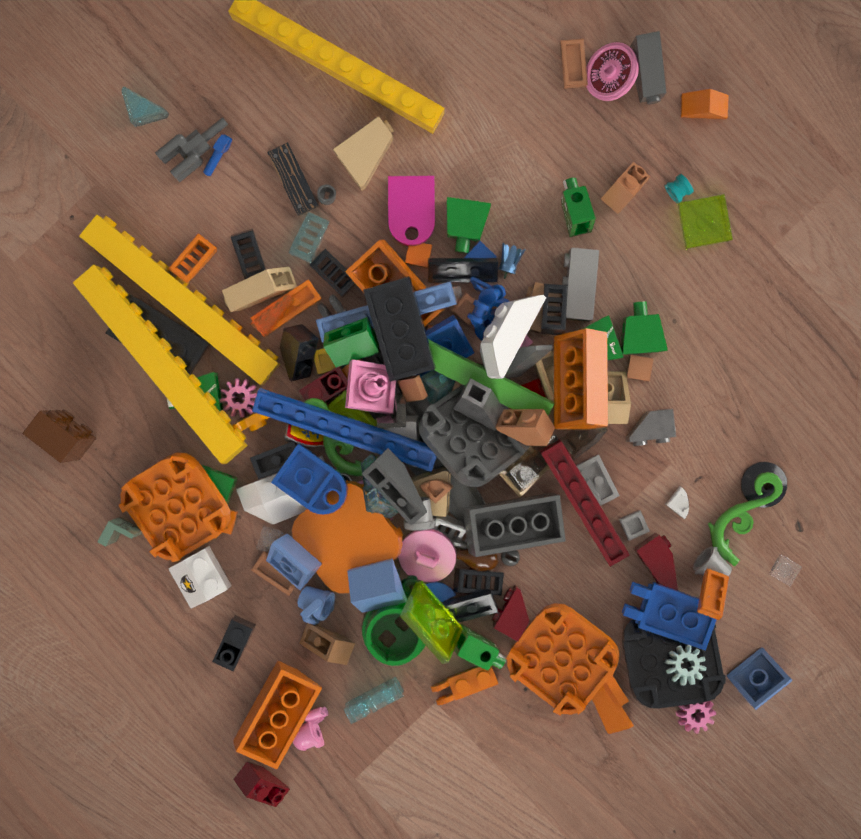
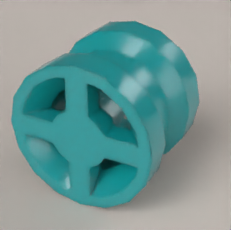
(679, 188)

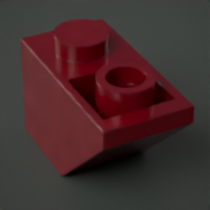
(326, 386)
(513, 616)
(260, 785)

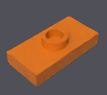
(713, 594)

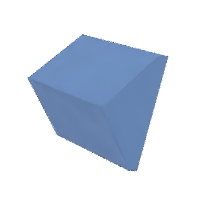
(292, 561)
(375, 586)
(759, 678)

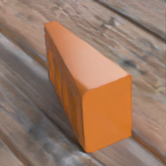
(202, 242)

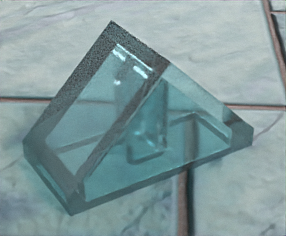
(141, 110)

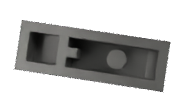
(525, 359)
(395, 485)

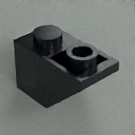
(298, 351)
(234, 643)

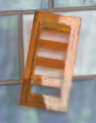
(269, 319)

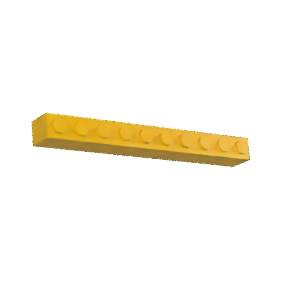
(337, 63)
(179, 299)
(160, 364)

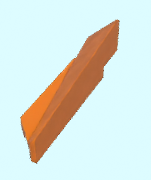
(609, 706)

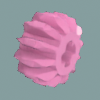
(240, 390)
(701, 718)

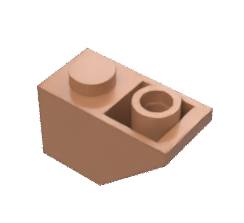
(625, 187)
(526, 426)

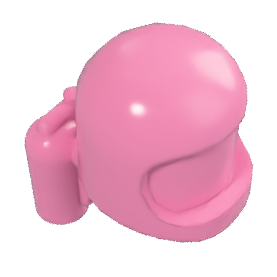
(310, 733)

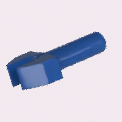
(221, 146)

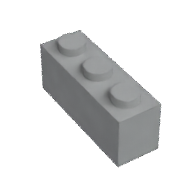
(581, 282)

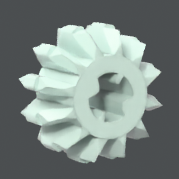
(688, 657)

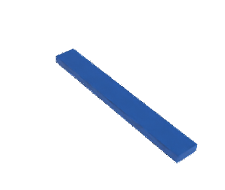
(343, 428)

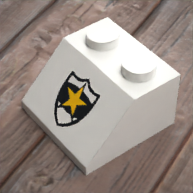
(200, 577)

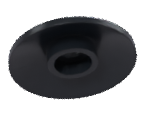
(751, 474)

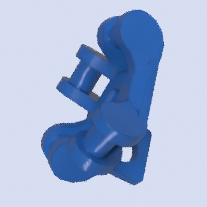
(483, 313)

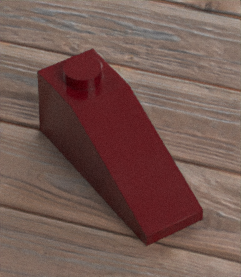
(658, 559)

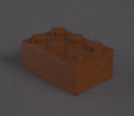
(59, 435)

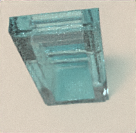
(317, 240)

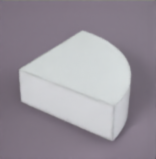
(679, 502)

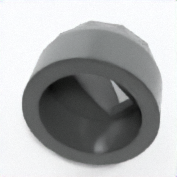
(321, 194)
(508, 562)

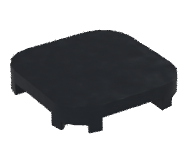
(647, 674)

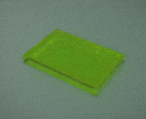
(431, 622)

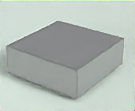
(634, 525)

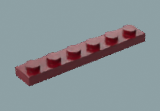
(584, 502)

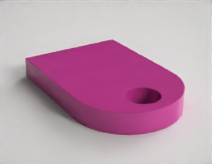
(411, 206)

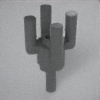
(190, 149)

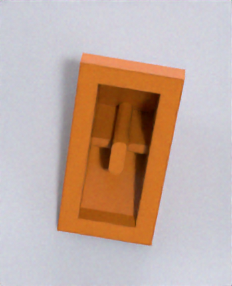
(704, 104)

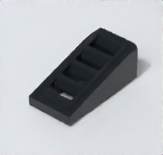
(244, 235)
(347, 286)
(552, 329)
(459, 579)

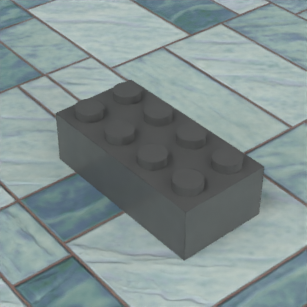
(514, 524)

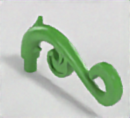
(330, 448)
(740, 510)

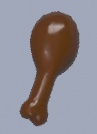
(481, 563)

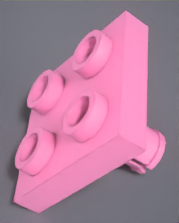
(369, 388)

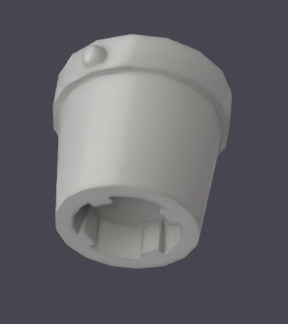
(425, 522)
(712, 560)

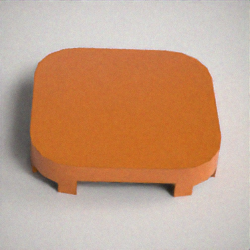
(175, 506)
(346, 537)
(563, 658)

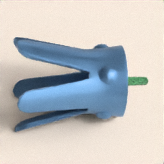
(510, 259)

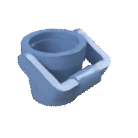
(315, 604)

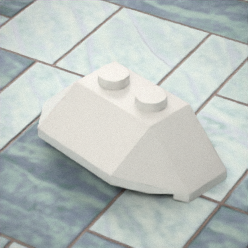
(507, 333)
(269, 501)

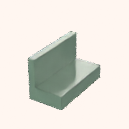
(115, 528)

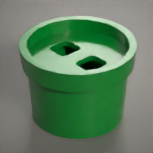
(407, 643)

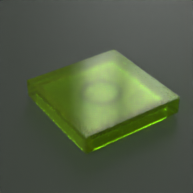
(705, 221)

